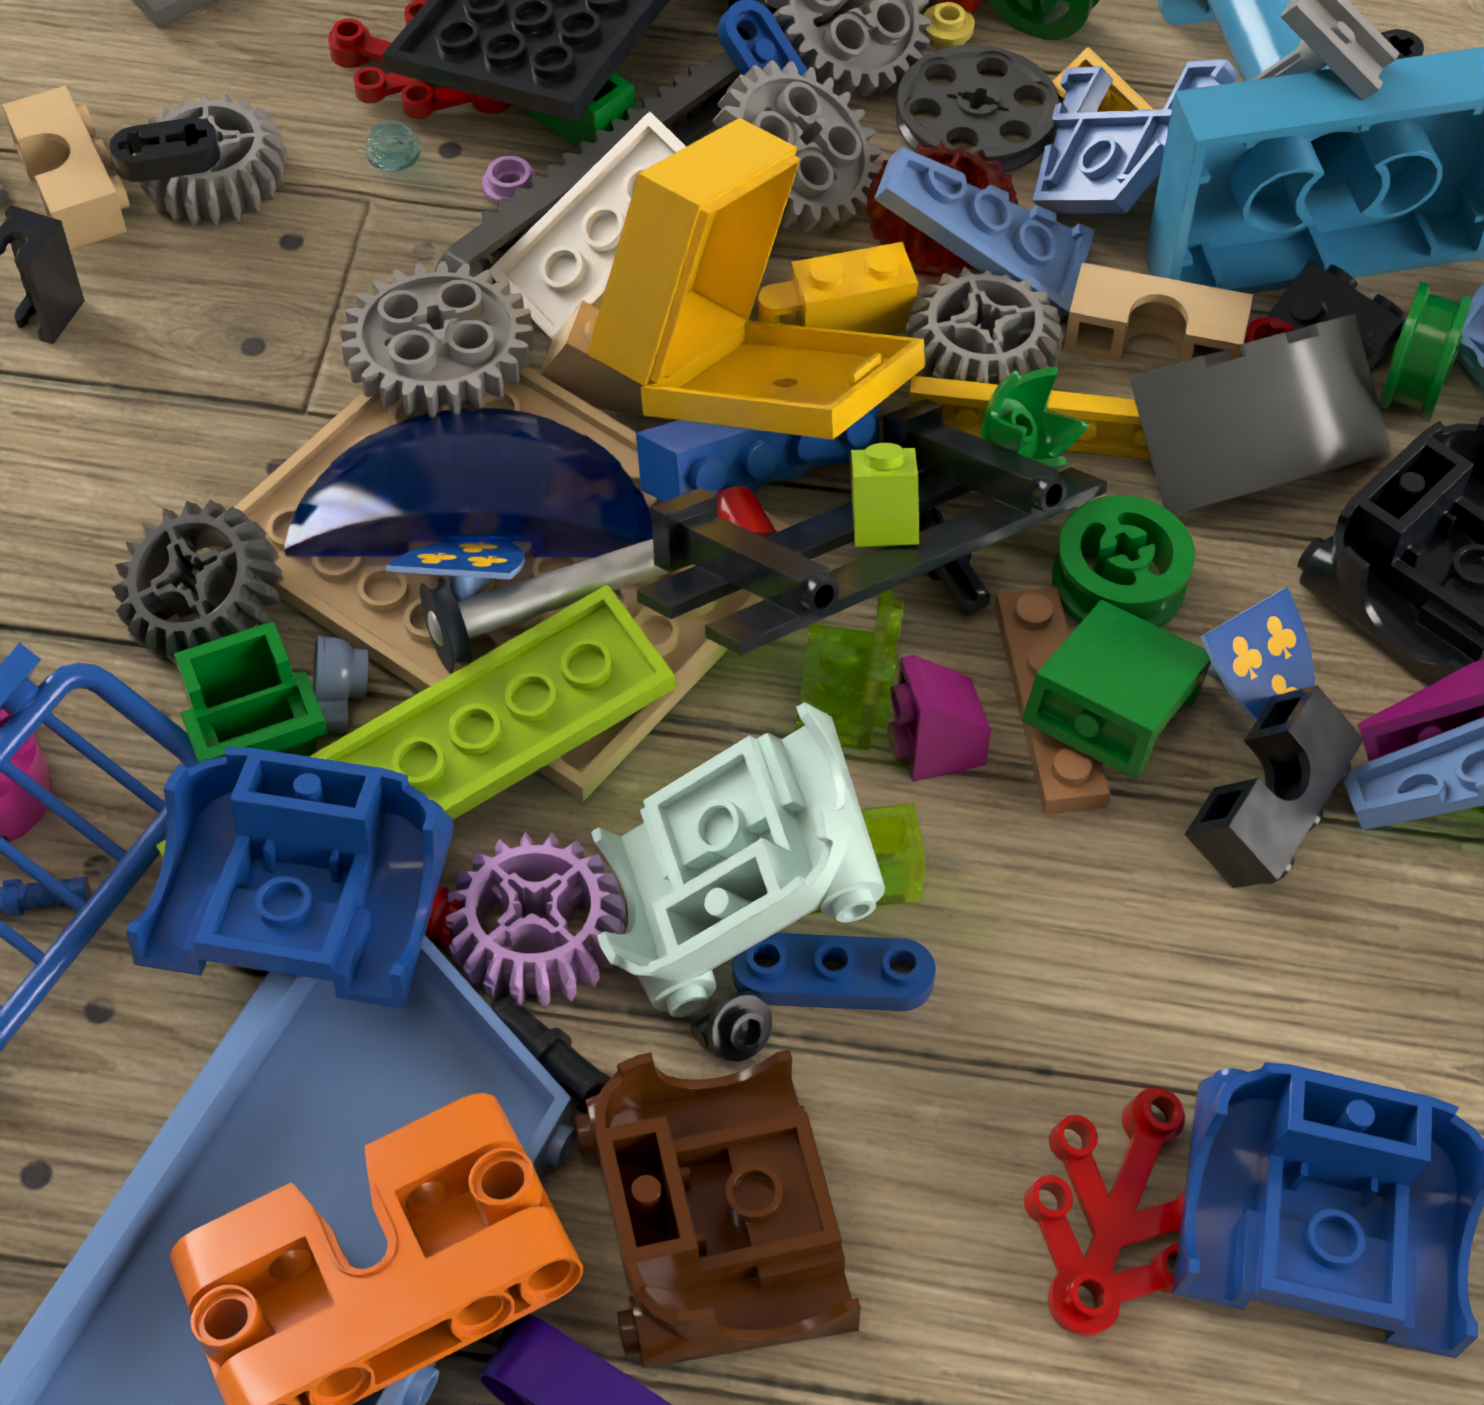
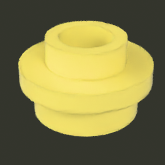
(949, 26)

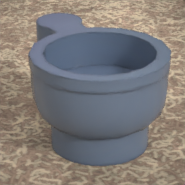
(337, 676)

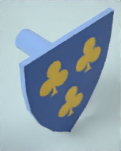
(467, 563)
(1261, 653)

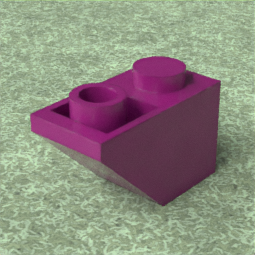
(936, 720)

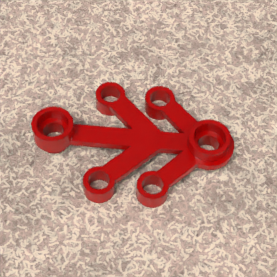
(353, 46)
(1109, 1216)

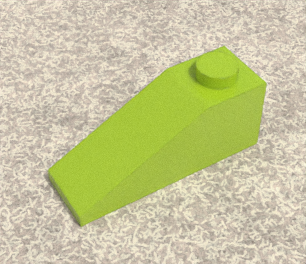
(884, 495)

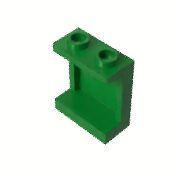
(1115, 687)

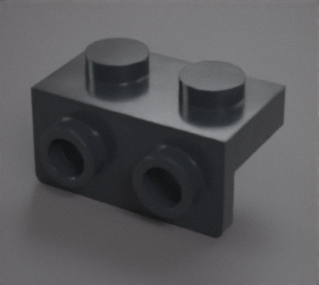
(1331, 294)

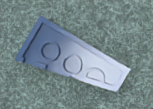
(986, 226)

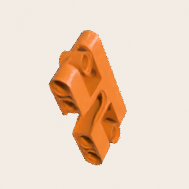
(450, 1274)

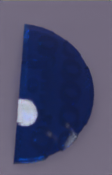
(471, 481)

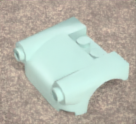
(737, 859)

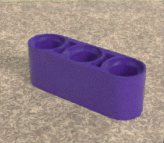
(550, 1368)

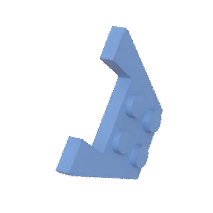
(1112, 156)

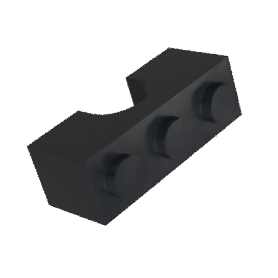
(1257, 827)

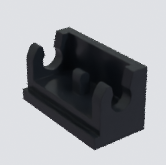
(44, 269)

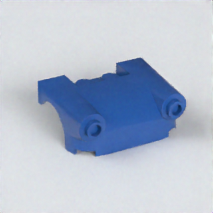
(296, 872)
(1333, 1203)

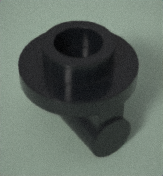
(735, 1026)

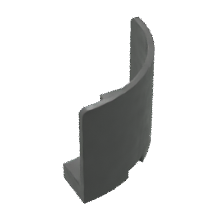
(1261, 419)

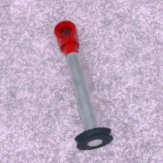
(454, 622)

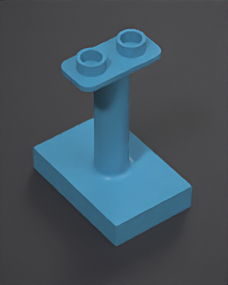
(1309, 170)

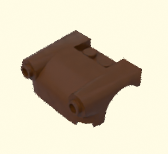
(717, 1211)

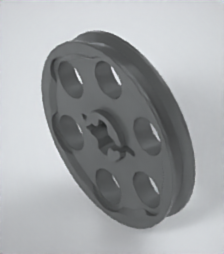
(970, 90)

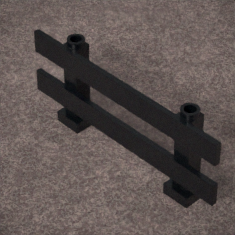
(804, 591)

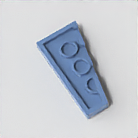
(1421, 779)

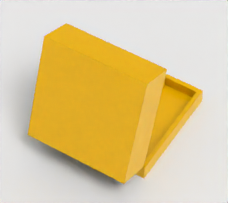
(686, 296)

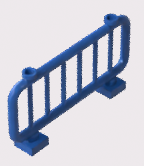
(29, 708)

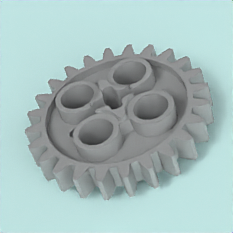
(875, 42)
(832, 145)
(437, 338)

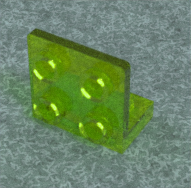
(852, 673)

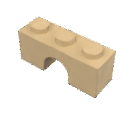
(68, 165)
(1121, 304)

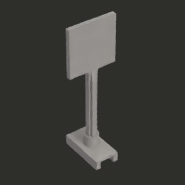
(1332, 36)

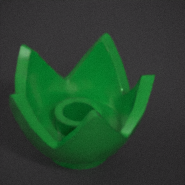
(1022, 423)

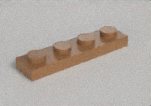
(1031, 631)

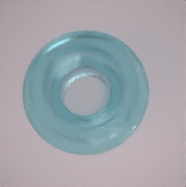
(392, 146)

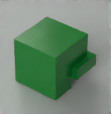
(248, 696)

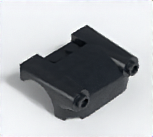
(1413, 555)

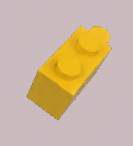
(845, 291)

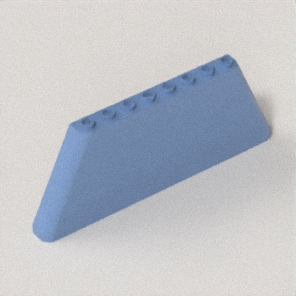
(276, 1104)

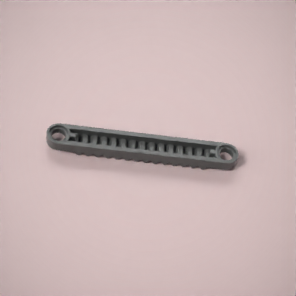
(684, 110)

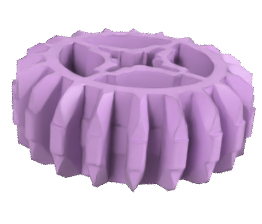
(532, 941)

